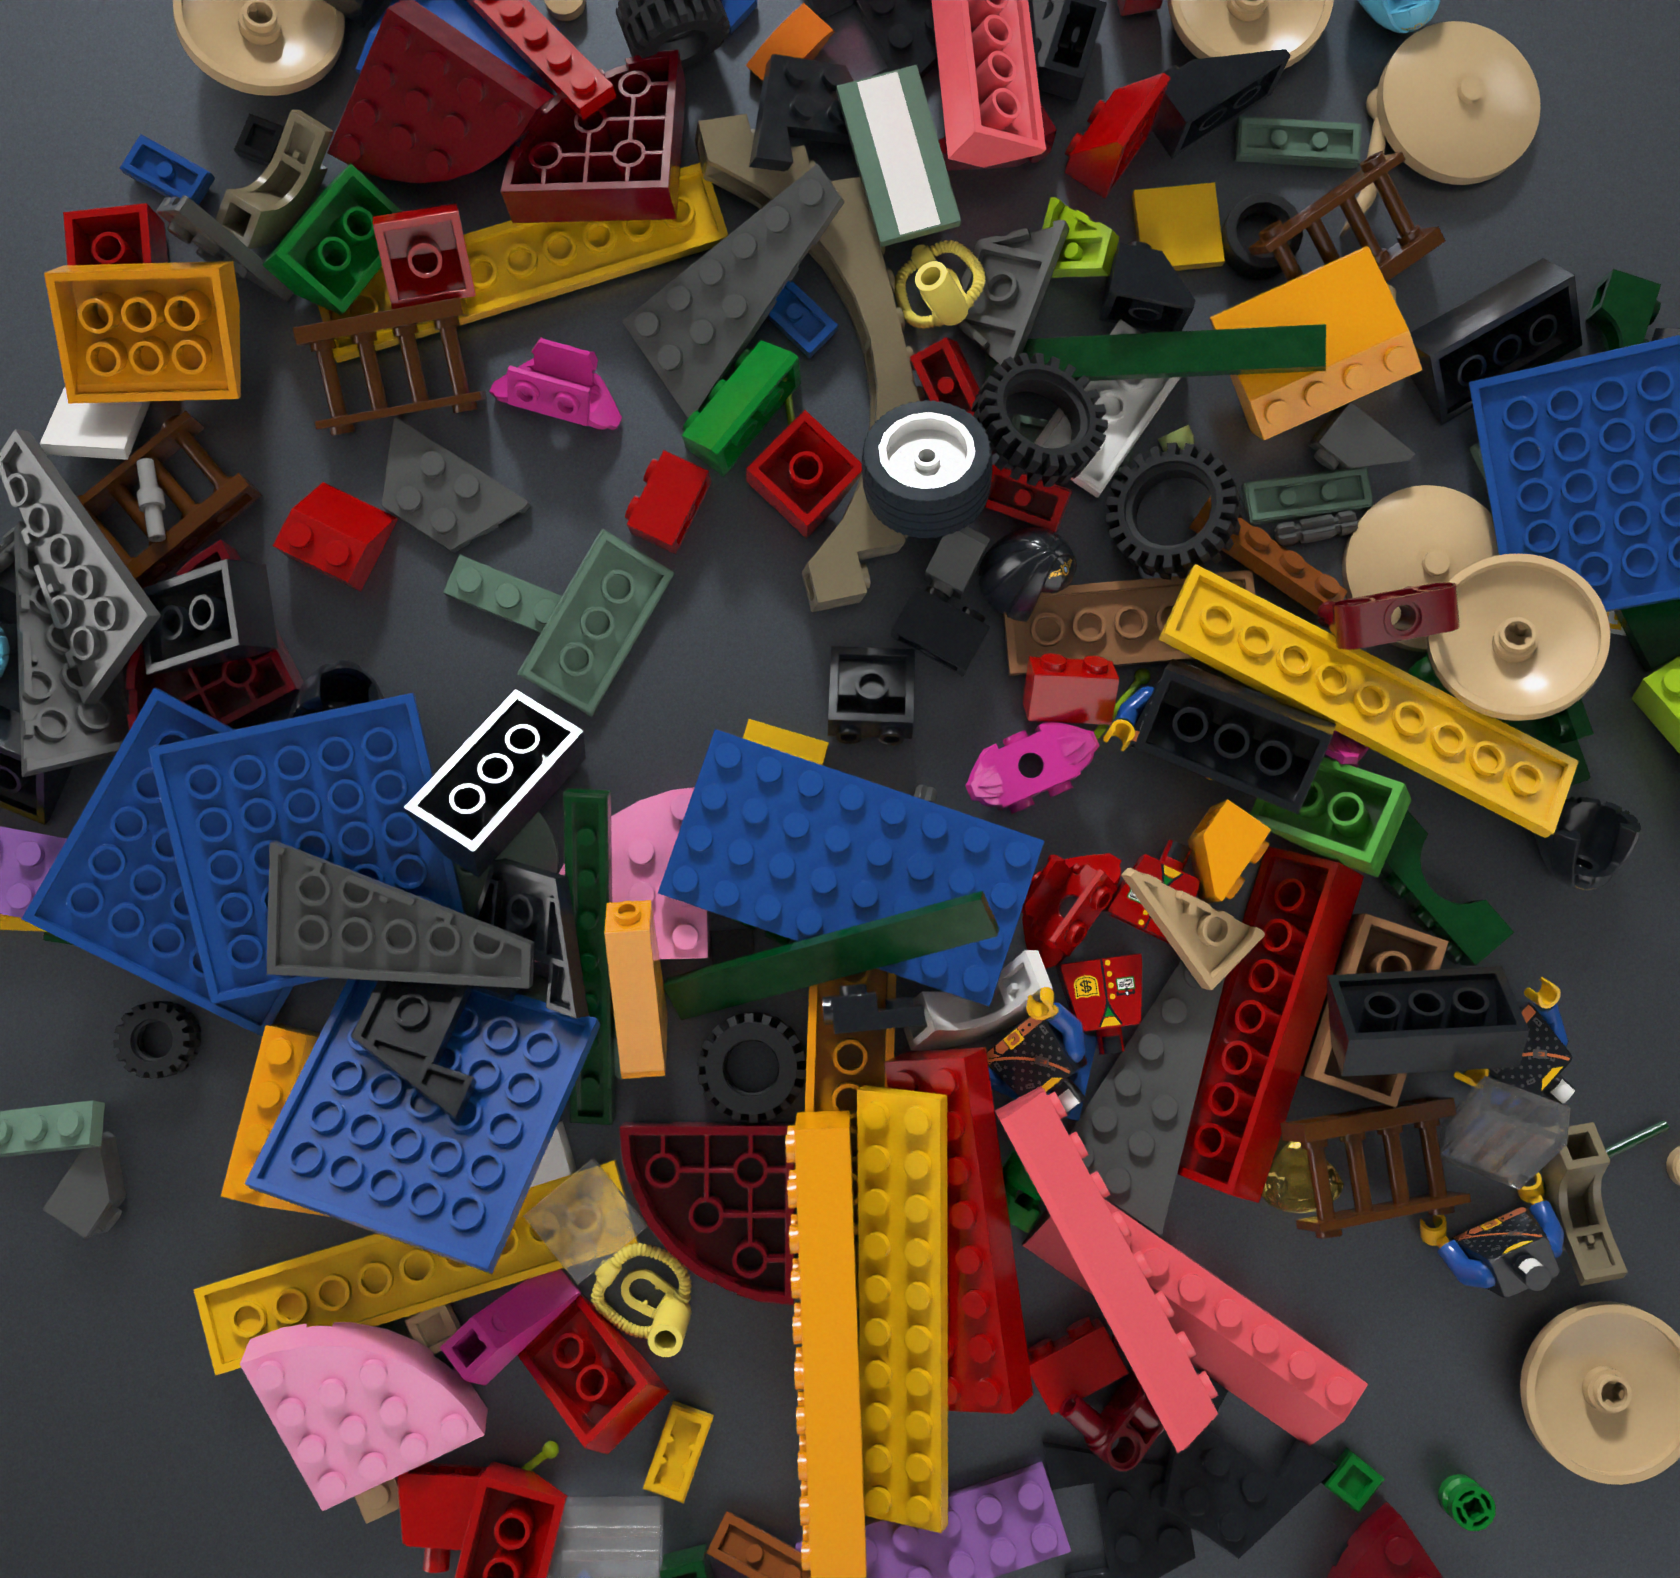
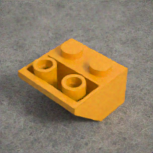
(1223, 848)

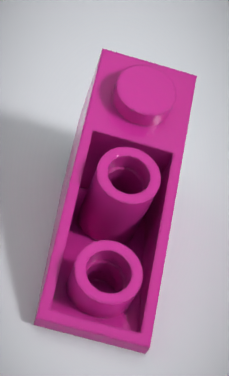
(508, 1326)

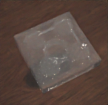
(585, 1221)

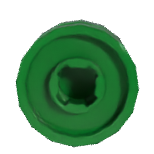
(1025, 1209)

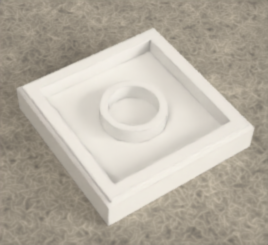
(93, 429)

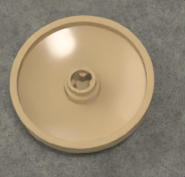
(1249, 26)
(261, 43)
(1458, 103)
(1414, 541)
(1525, 638)
(1605, 1392)

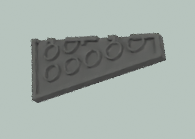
(721, 300)
(78, 569)
(53, 720)
(359, 928)
(1147, 1100)

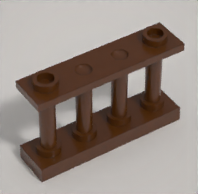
(1412, 239)
(363, 331)
(198, 520)
(1351, 1129)

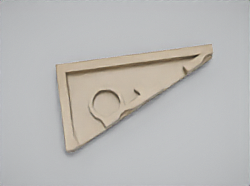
(1203, 937)

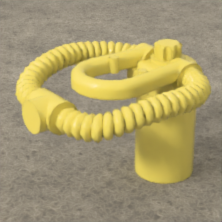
(939, 285)
(671, 1314)

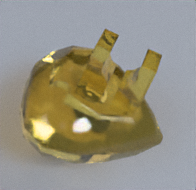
(1290, 1182)

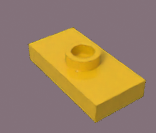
(678, 1451)

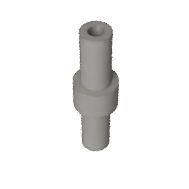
(151, 500)

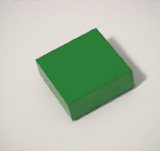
(1353, 1480)

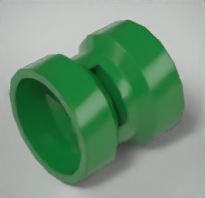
(1457, 1496)

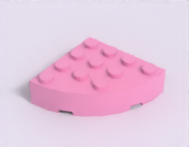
(640, 854)
(359, 1404)

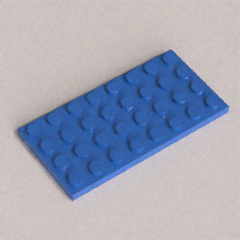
(831, 851)

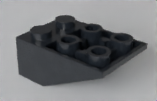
(1064, 42)

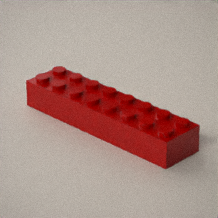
(984, 1304)

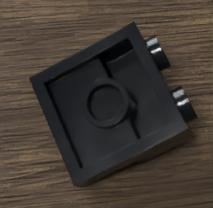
(871, 694)
(858, 1011)

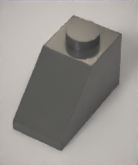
(1356, 440)
(956, 561)
(90, 1190)

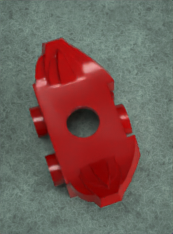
(1086, 877)

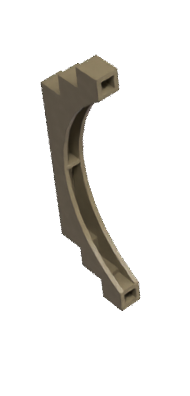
(857, 271)

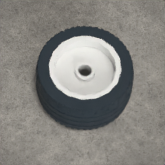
(927, 469)

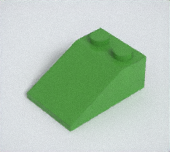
(1344, 817)

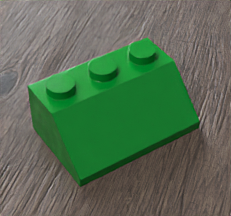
(334, 243)
(742, 405)

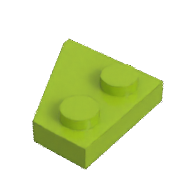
(1088, 245)

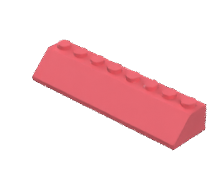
(988, 80)
(1108, 1265)
(1231, 1335)

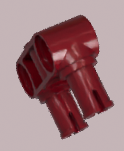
(1368, 623)
(1125, 1417)

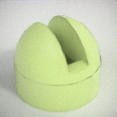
(1179, 436)

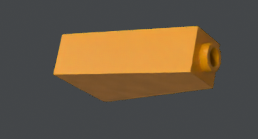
(636, 989)

